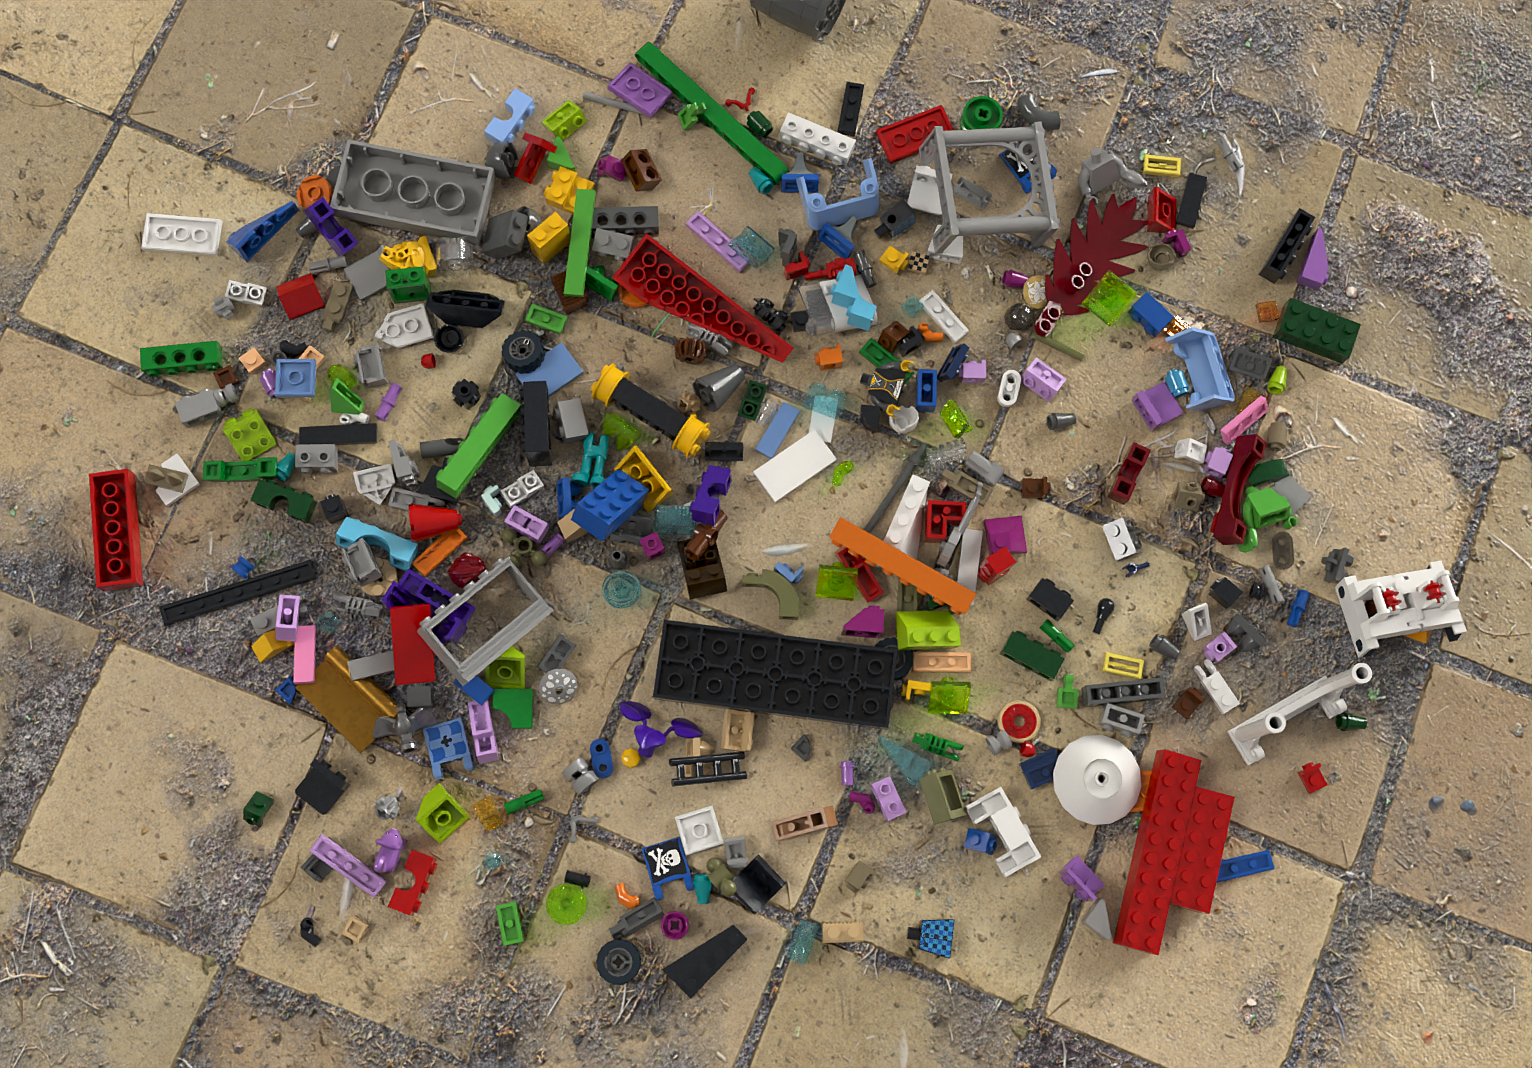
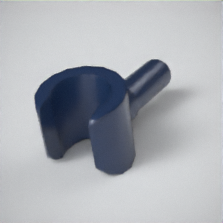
(1132, 568)

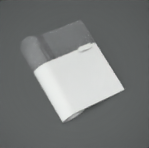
(824, 315)

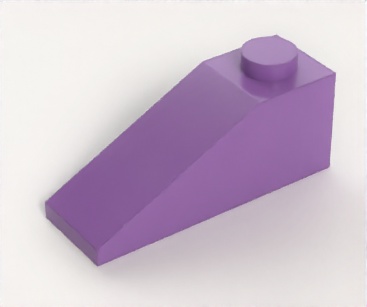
(1315, 263)

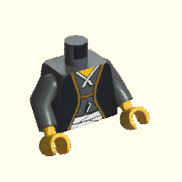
(887, 385)

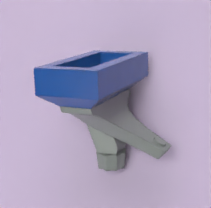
(789, 183)
(839, 237)

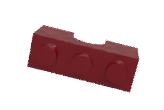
(1129, 470)

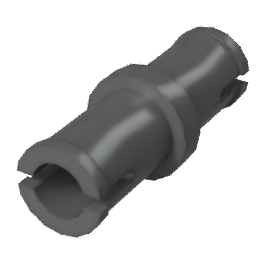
(865, 268)

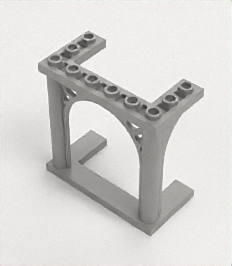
(1029, 144)

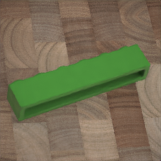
(478, 445)

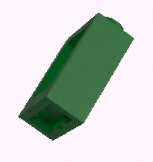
(417, 284)

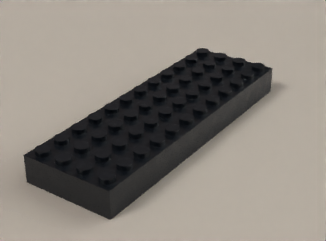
(775, 674)

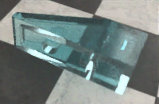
(907, 763)

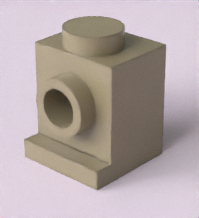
(858, 877)

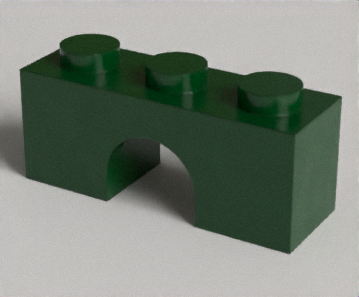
(268, 494)

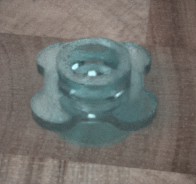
(912, 301)
(492, 860)

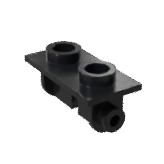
(723, 451)

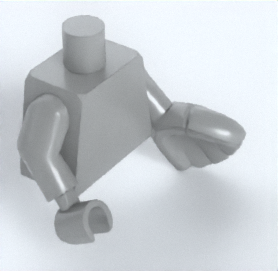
(1101, 171)

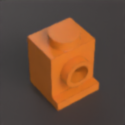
(829, 358)

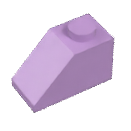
(287, 618)

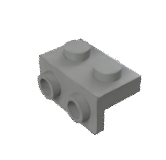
(612, 243)

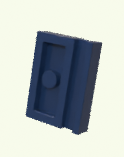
(950, 367)
(1040, 768)

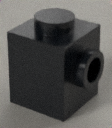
(334, 508)
(1224, 592)

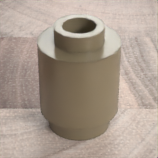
(1277, 436)

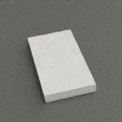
(181, 234)
(794, 466)

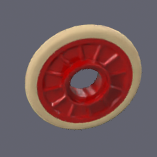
(1027, 712)

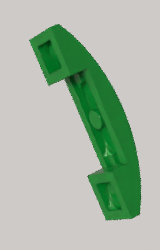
(240, 470)

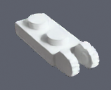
(1216, 688)

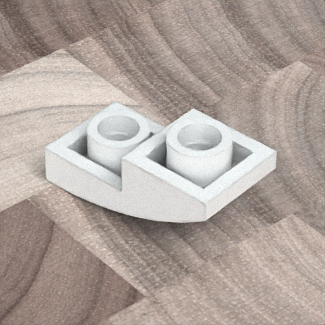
(245, 293)
(522, 489)

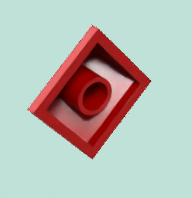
(1161, 211)
(300, 296)

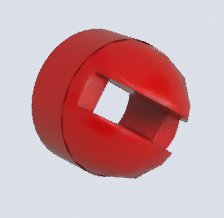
(428, 361)
(1027, 749)

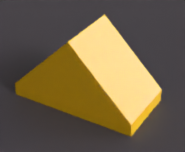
(268, 646)

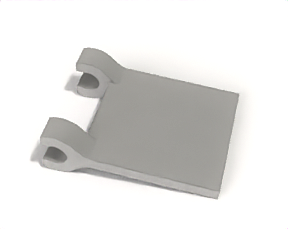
(368, 274)

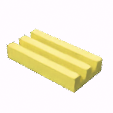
(1149, 167)
(1106, 662)

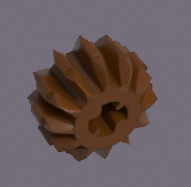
(690, 350)

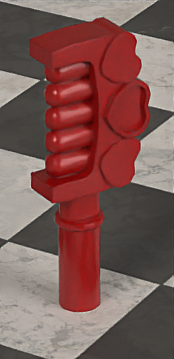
(832, 269)

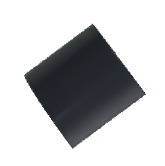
(870, 417)

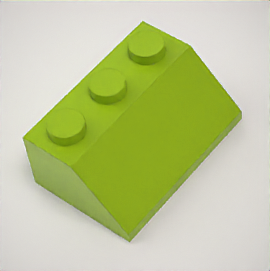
(926, 630)

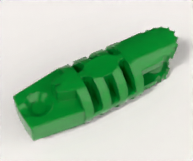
(937, 745)

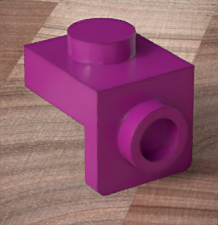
(611, 167)

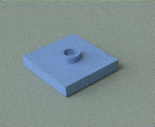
(295, 378)

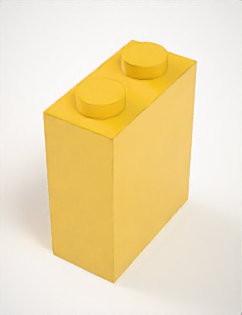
(549, 238)

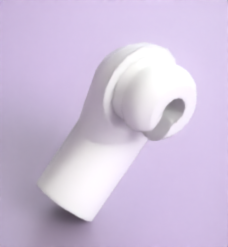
(352, 418)

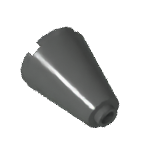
(718, 386)

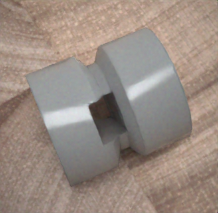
(585, 781)

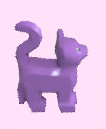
(388, 855)

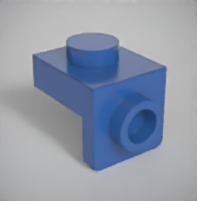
(980, 841)

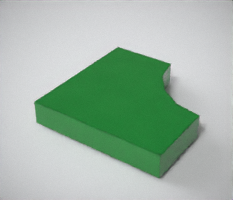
(517, 706)

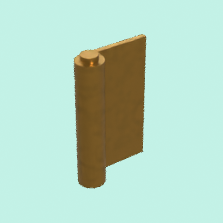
(347, 704)

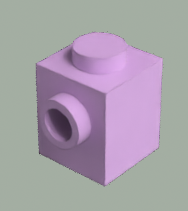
(1217, 462)

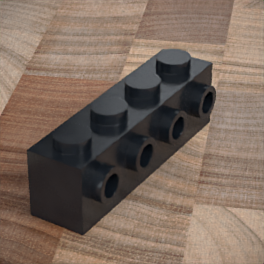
(1287, 245)

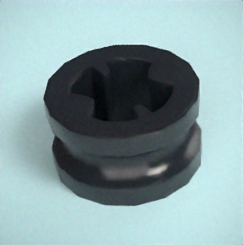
(1256, 590)

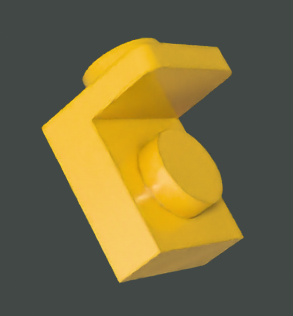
(894, 259)
(919, 688)

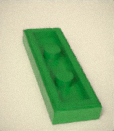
(878, 355)

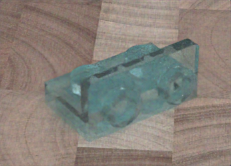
(752, 247)
(824, 401)

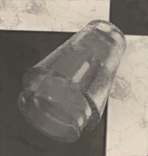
(766, 412)

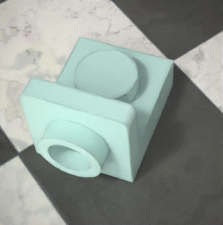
(493, 504)

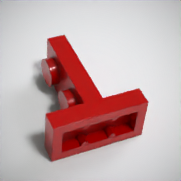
(532, 157)

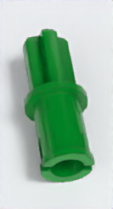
(1056, 636)
(524, 801)

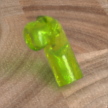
(841, 470)

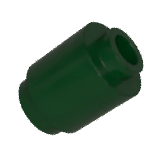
(759, 124)

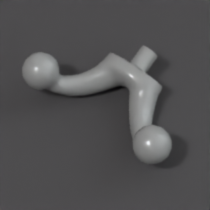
(575, 819)

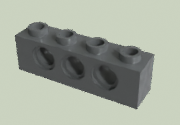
(630, 215)
(1123, 692)

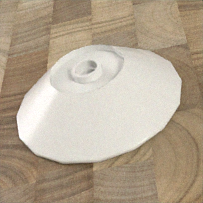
(1078, 782)

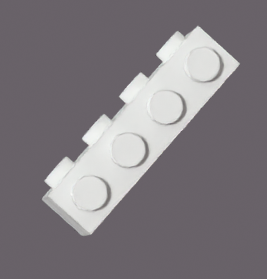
(817, 139)

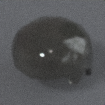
(1019, 317)

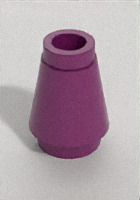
(1014, 279)

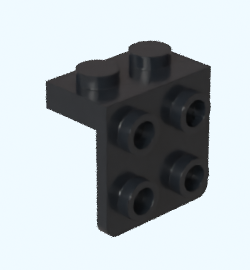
(322, 786)
(757, 884)

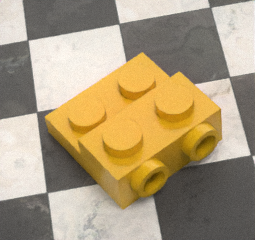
(563, 189)

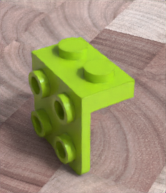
(249, 434)

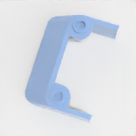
(835, 214)
(1204, 367)

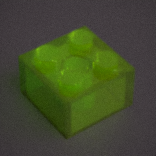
(1109, 298)

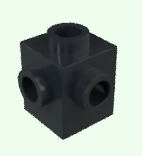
(468, 399)

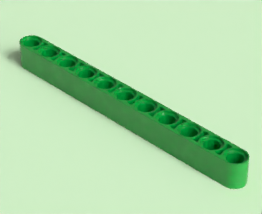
(714, 115)

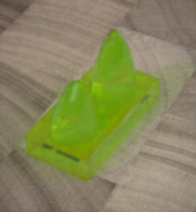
(955, 419)
(627, 433)

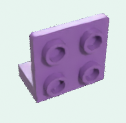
(1157, 406)
(1081, 879)

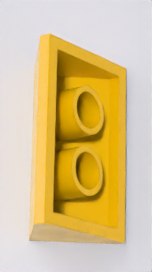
(640, 469)

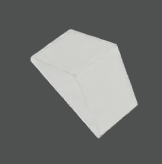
(1198, 621)

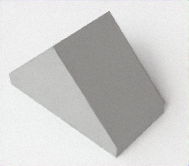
(1097, 919)

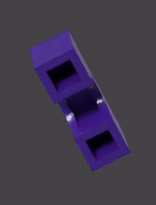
(322, 217)
(714, 481)

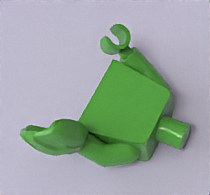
(1261, 510)

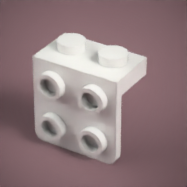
(924, 191)

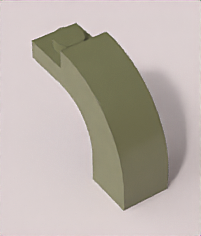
(780, 587)

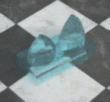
(802, 941)

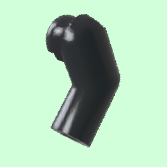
(307, 932)

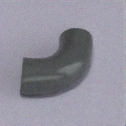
(1033, 113)

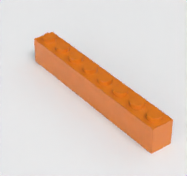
(904, 566)

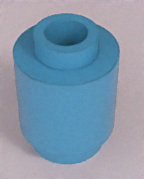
(1177, 383)

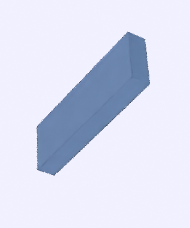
(777, 430)

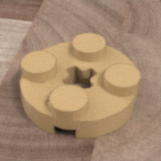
(390, 574)

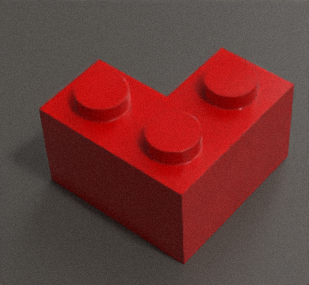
(939, 515)

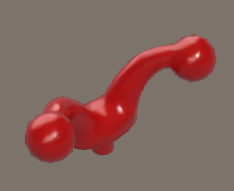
(751, 91)

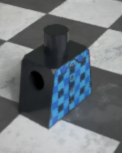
(900, 215)
(933, 936)

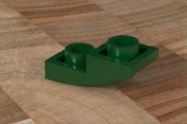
(752, 400)
(1266, 471)

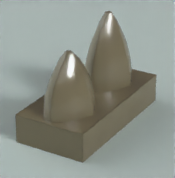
(165, 478)

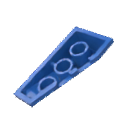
(255, 235)

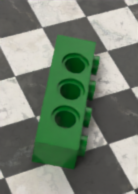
(152, 356)

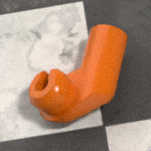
(928, 336)
(626, 899)

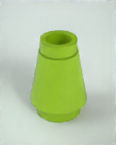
(1277, 382)

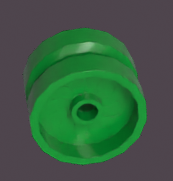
(981, 113)

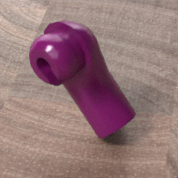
(864, 800)

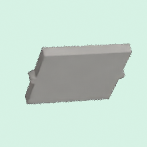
(1293, 492)

